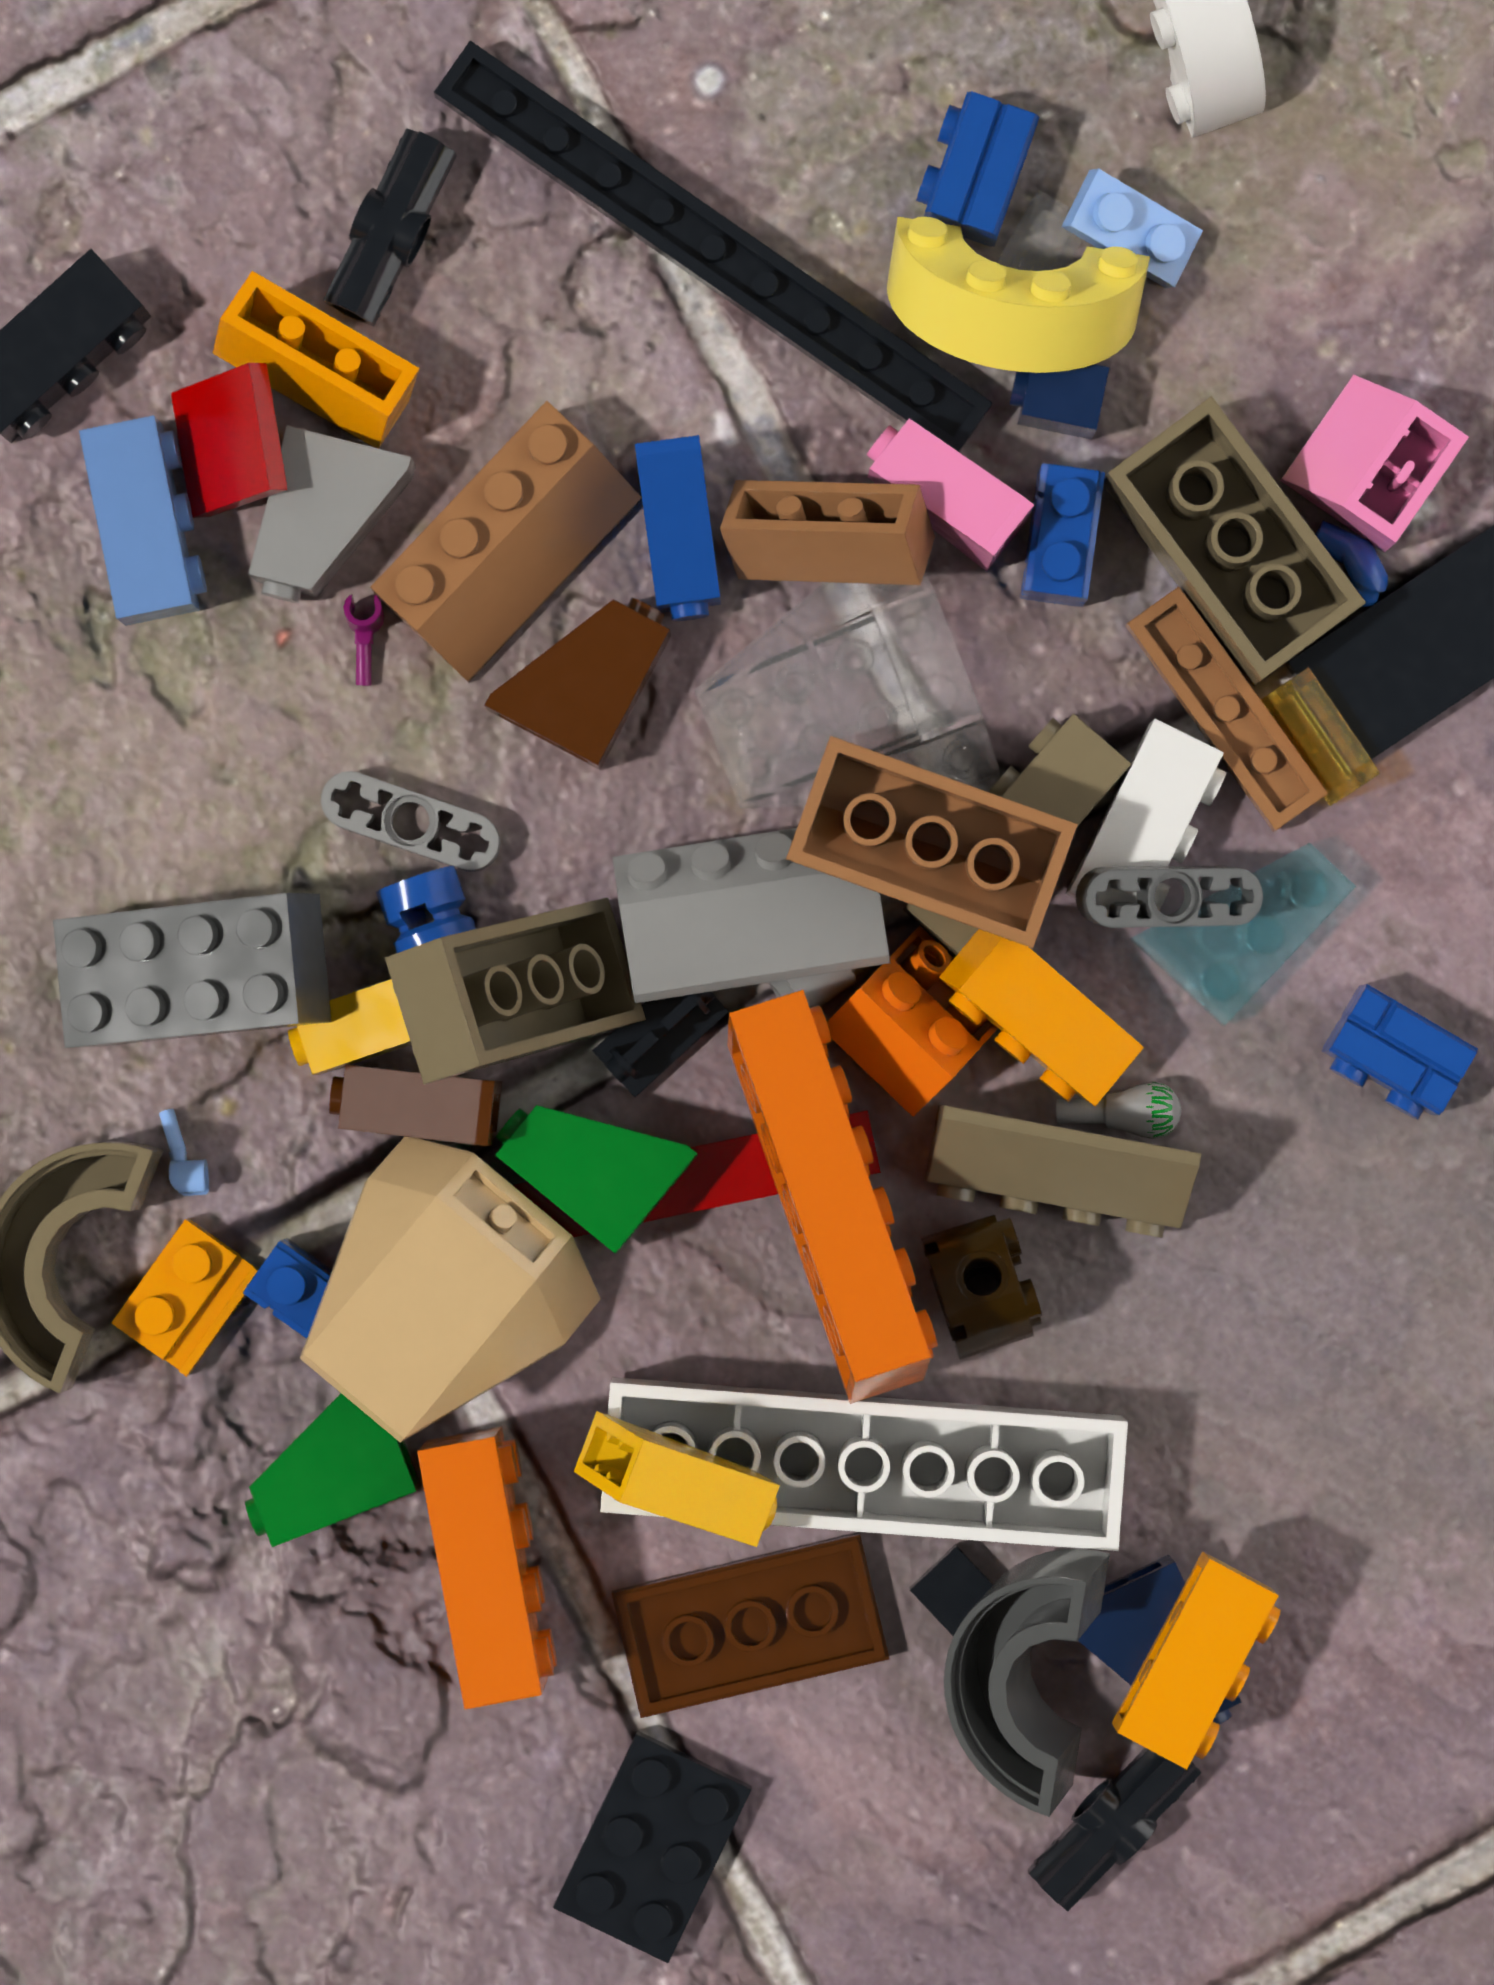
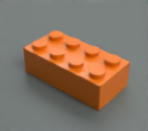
(484, 1566)

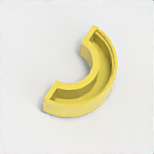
(1009, 314)

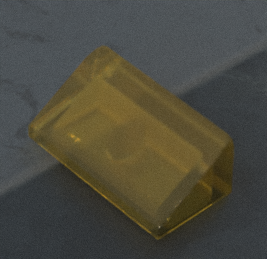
(1321, 735)

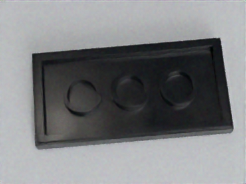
(1412, 649)

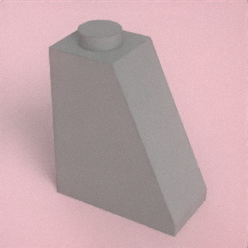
(328, 509)

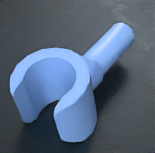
(185, 1175)

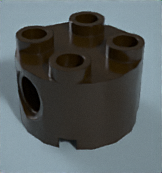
(976, 1320)

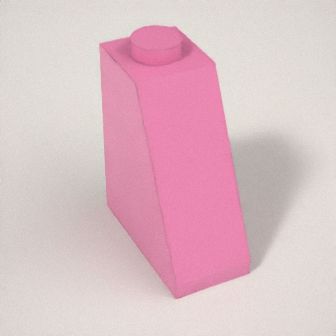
(961, 498)

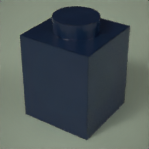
(1061, 400)

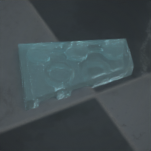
(1231, 963)

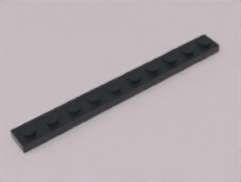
(710, 247)

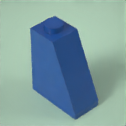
(678, 527)

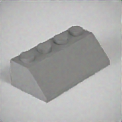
(739, 917)

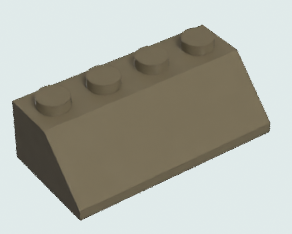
(1061, 1168)

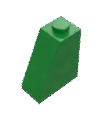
(593, 1169)
(330, 1474)

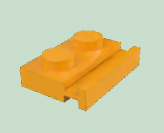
(186, 1297)

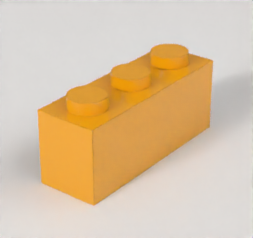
(316, 359)
(1040, 1016)
(1197, 1661)

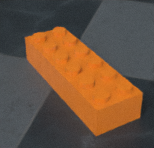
(828, 1196)

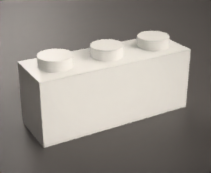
(1153, 809)

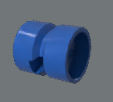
(405, 905)

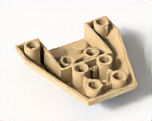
(443, 1289)

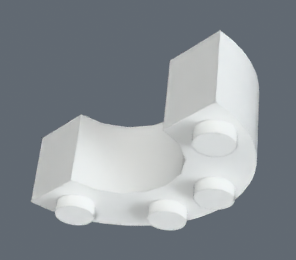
(1212, 62)

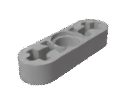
(371, 791)

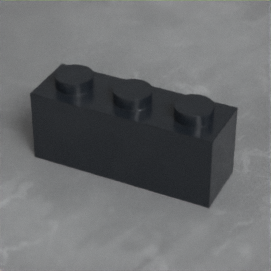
(61, 340)

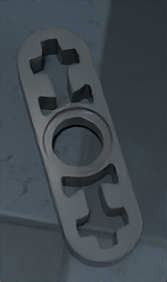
(1212, 913)

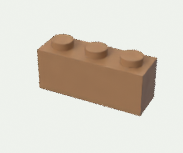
(828, 532)

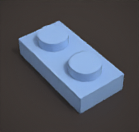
(1118, 216)

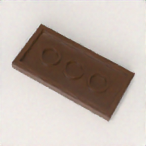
(750, 1625)

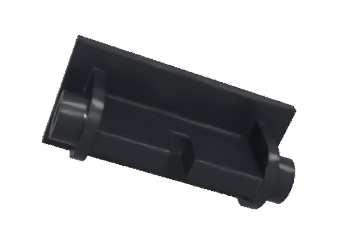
(649, 1047)

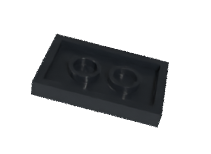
(652, 1846)

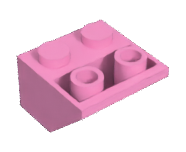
(1374, 460)

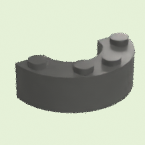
(990, 1683)

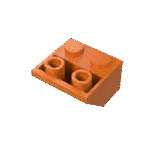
(906, 1027)

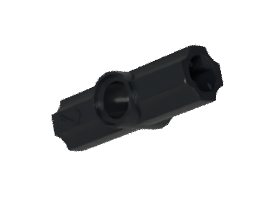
(390, 227)
(1110, 1826)

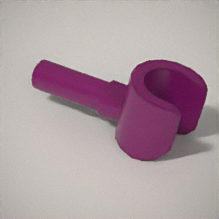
(364, 638)

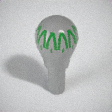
(1142, 1110)

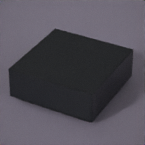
(951, 1588)

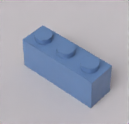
(142, 520)

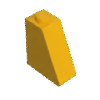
(360, 1029)
(676, 1480)

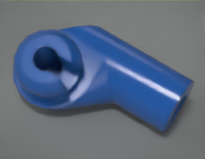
(1359, 559)

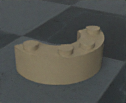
(35, 1216)

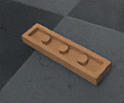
(1226, 709)

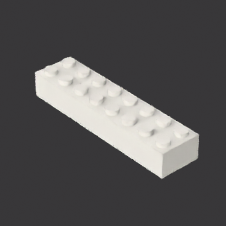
(901, 1461)

